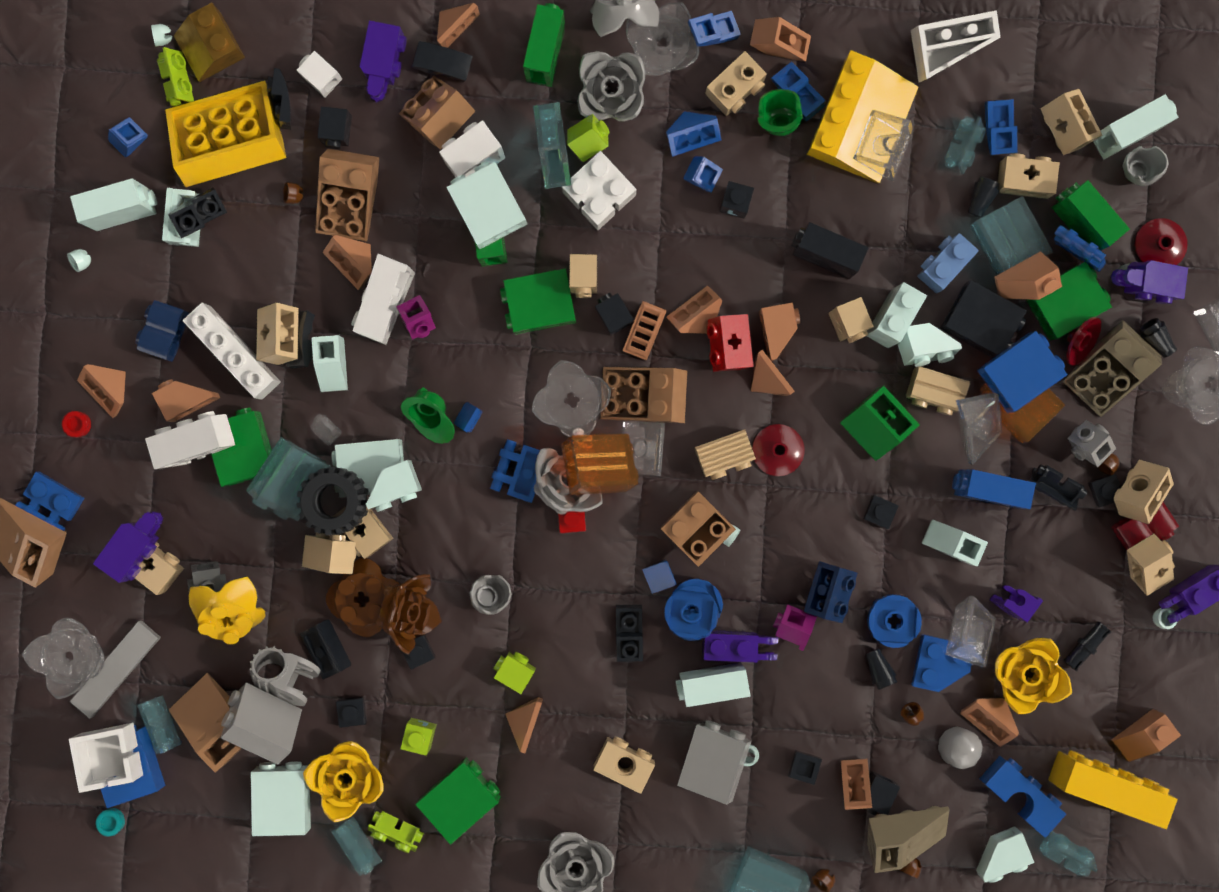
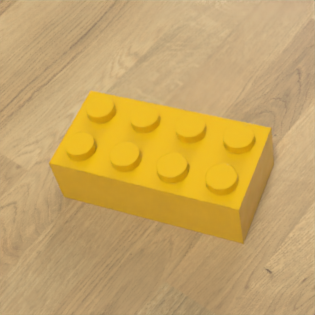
(1113, 788)

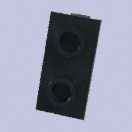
(1049, 483)

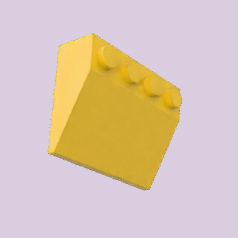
(858, 90)
(224, 134)

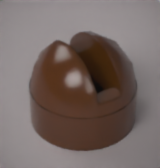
(292, 193)
(1110, 465)
(914, 708)
(913, 868)
(823, 880)

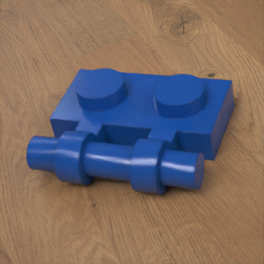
(1079, 248)
(524, 476)
(53, 496)

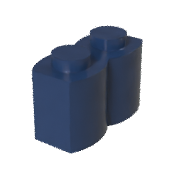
(162, 330)

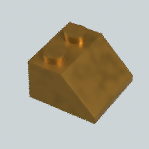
(207, 42)

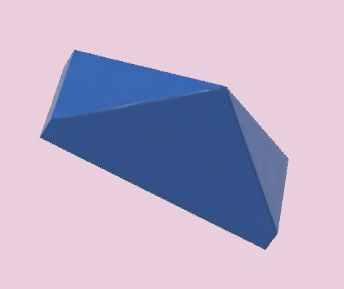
(692, 132)

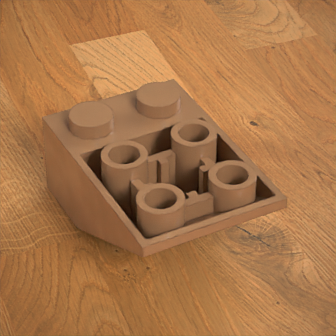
(346, 194)
(646, 394)
(28, 544)
(200, 719)

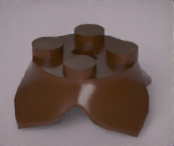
(343, 597)
(408, 612)

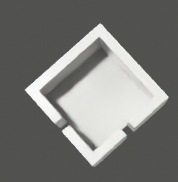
(470, 149)
(599, 187)
(105, 754)

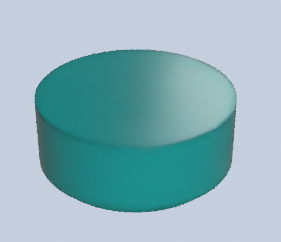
(110, 822)

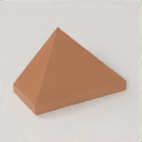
(455, 22)
(351, 259)
(694, 314)
(768, 378)
(104, 386)
(993, 719)
(523, 721)
(856, 784)

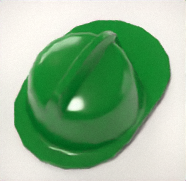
(428, 415)

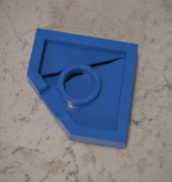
(934, 668)

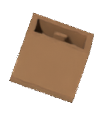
(437, 111)
(697, 528)

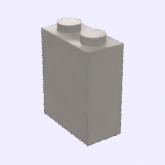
(261, 723)
(714, 762)

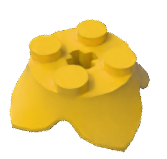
(226, 613)
(1049, 680)
(338, 798)

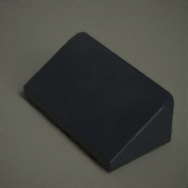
(326, 649)

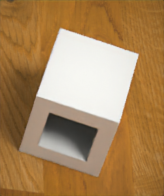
(319, 73)

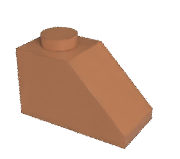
(780, 39)
(1029, 279)
(778, 327)
(181, 399)
(1146, 736)

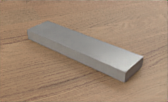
(115, 669)

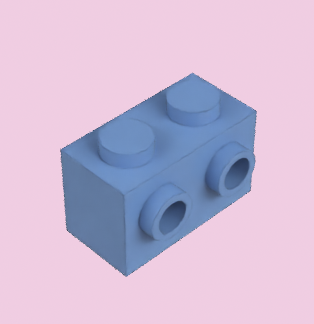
(950, 260)

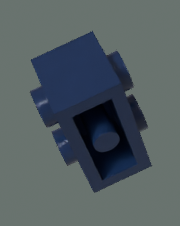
(830, 592)

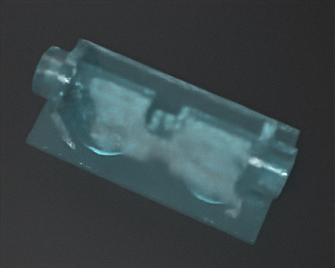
(970, 134)
(159, 724)
(356, 846)
(1079, 859)

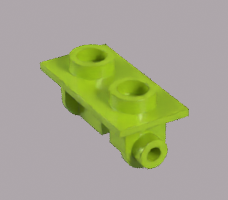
(173, 66)
(385, 829)

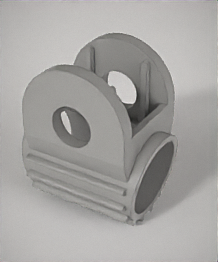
(282, 685)

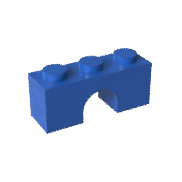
(1040, 810)

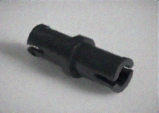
(1087, 646)

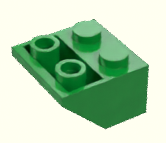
(879, 423)

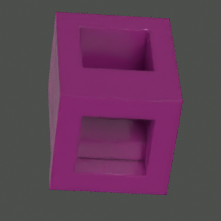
(420, 323)
(794, 626)

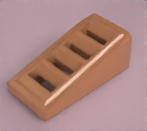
(635, 327)

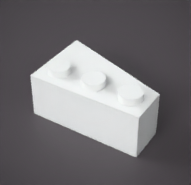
(948, 41)
(384, 292)
(190, 440)

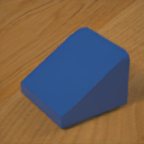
(126, 136)
(703, 173)
(468, 417)
(659, 576)

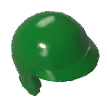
(780, 112)

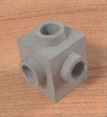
(1091, 443)

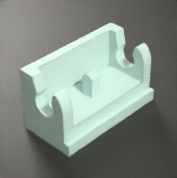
(174, 199)

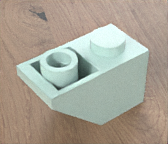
(927, 344)
(330, 362)
(393, 484)
(954, 543)
(1004, 854)

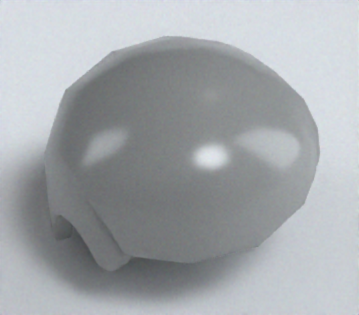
(1145, 165)
(490, 594)
(960, 747)

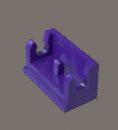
(1019, 605)

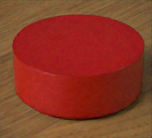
(76, 424)

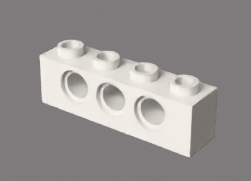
(231, 351)

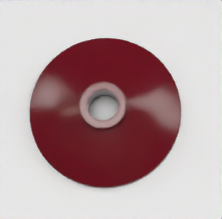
(1149, 245)
(1083, 340)
(764, 450)

